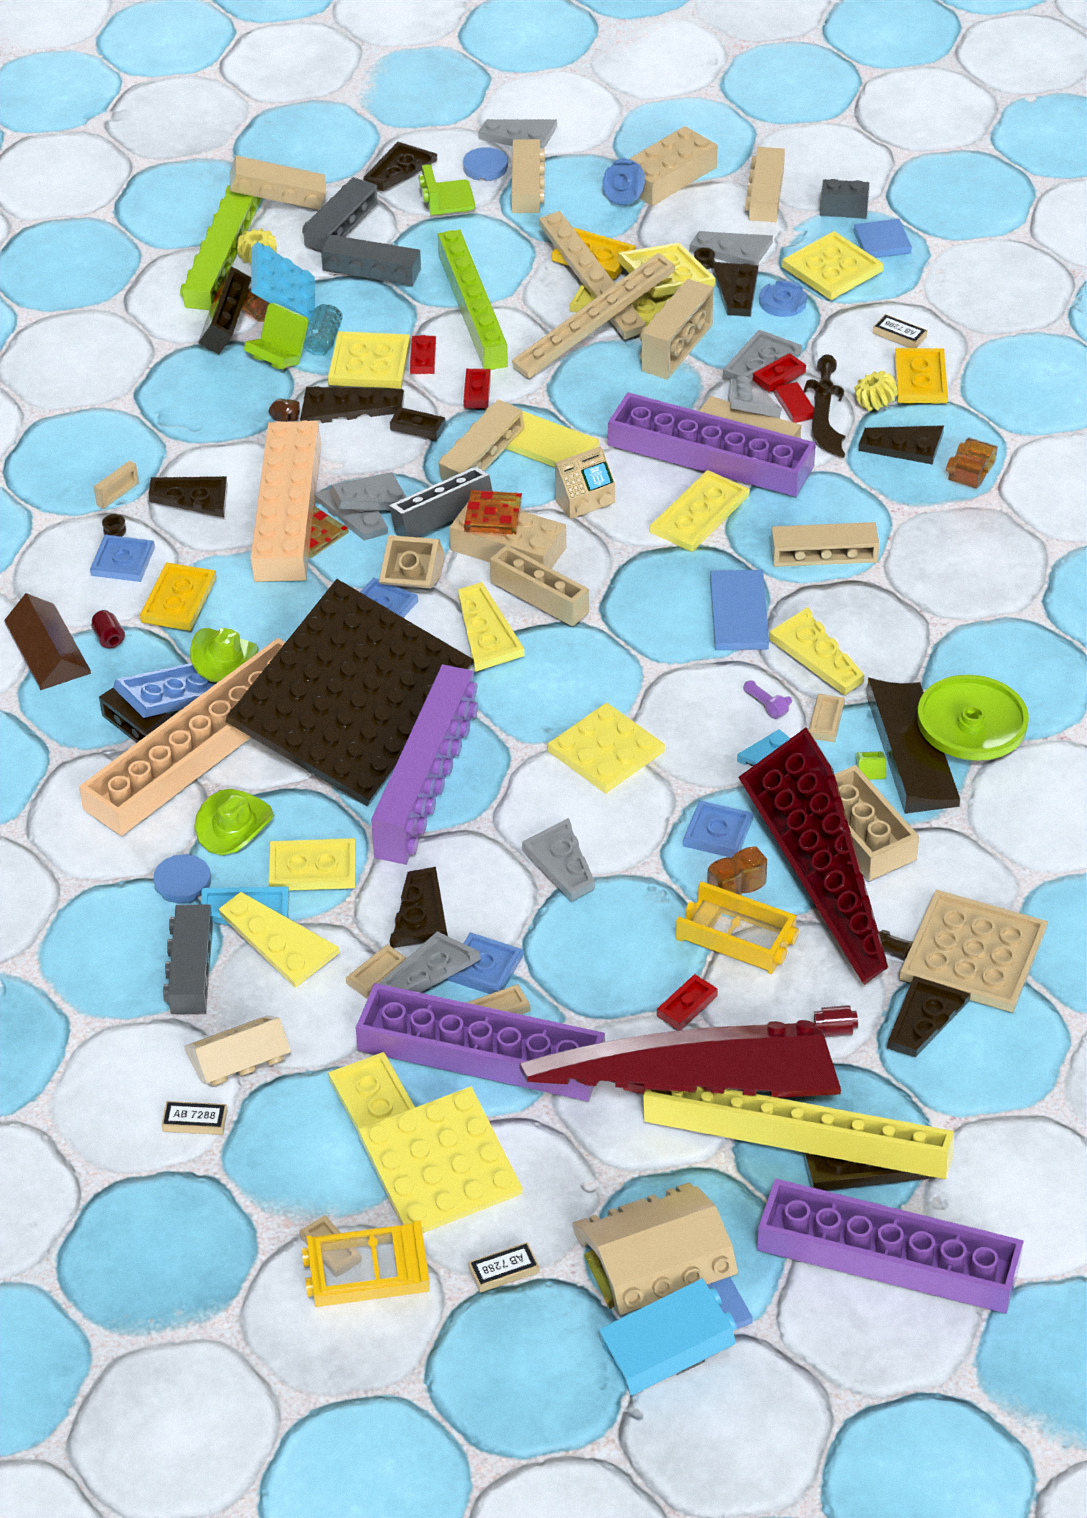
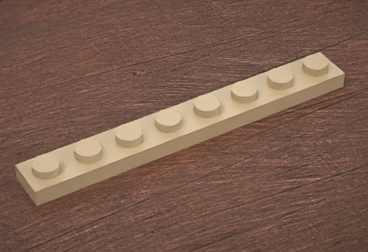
(588, 269)
(593, 315)

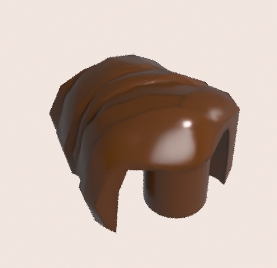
(283, 408)

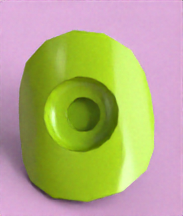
(219, 652)
(230, 820)

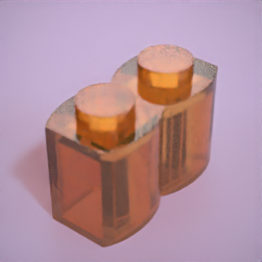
(972, 462)
(740, 873)

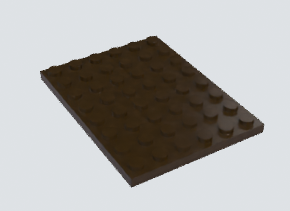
(345, 691)

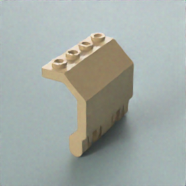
(659, 1246)

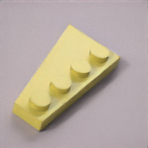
(486, 628)
(812, 647)
(282, 942)

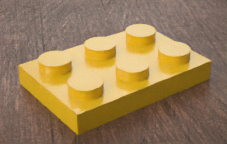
(603, 248)
(921, 375)
(178, 596)

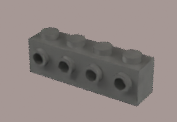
(340, 212)
(371, 260)
(437, 504)
(189, 959)

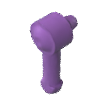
(775, 706)

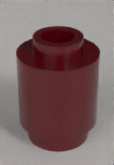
(107, 629)
(836, 1020)

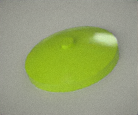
(972, 717)

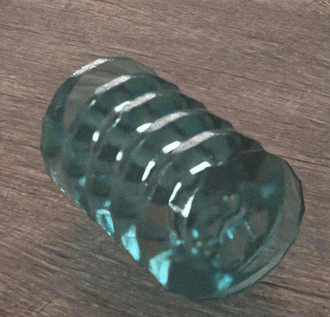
(322, 329)

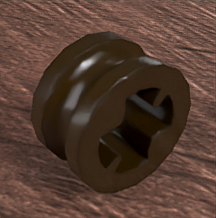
(705, 256)
(114, 525)

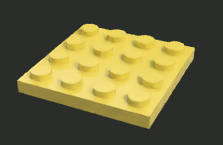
(440, 1161)

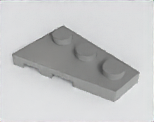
(507, 130)
(733, 246)
(758, 353)
(751, 398)
(368, 493)
(364, 523)
(560, 858)
(431, 964)

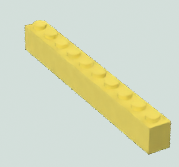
(805, 1128)

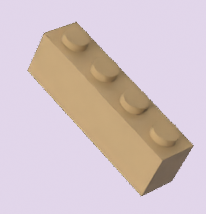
(528, 176)
(277, 182)
(765, 184)
(722, 409)
(483, 440)
(824, 544)
(539, 585)

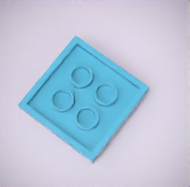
(281, 281)

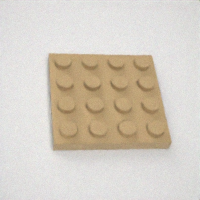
(975, 949)

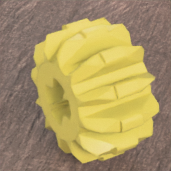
(248, 239)
(876, 390)

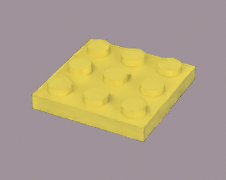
(832, 265)
(685, 267)
(369, 359)
(606, 747)

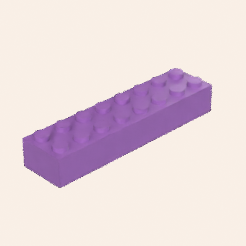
(711, 444)
(424, 765)
(466, 1037)
(890, 1245)

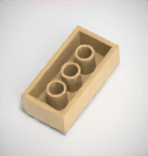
(675, 163)
(677, 329)
(535, 537)
(877, 829)

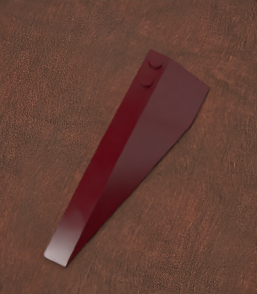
(748, 1058)

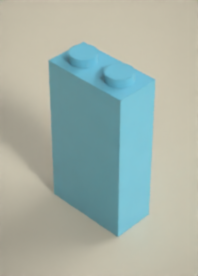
(668, 1336)

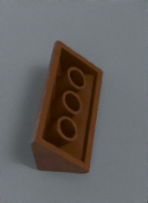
(45, 642)

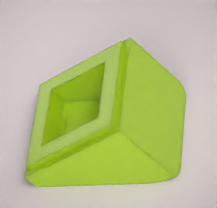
(872, 764)

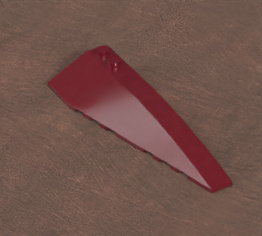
(807, 817)

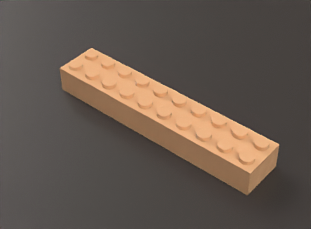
(173, 752)

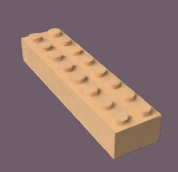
(286, 501)

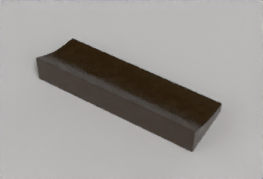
(916, 766)

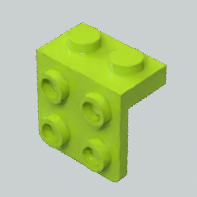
(445, 196)
(280, 338)

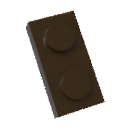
(417, 423)

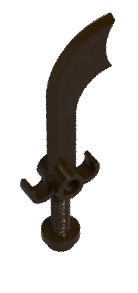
(821, 428)

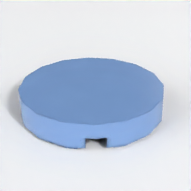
(485, 163)
(624, 181)
(783, 299)
(182, 878)

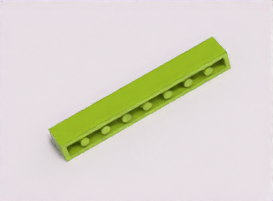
(218, 249)
(472, 300)

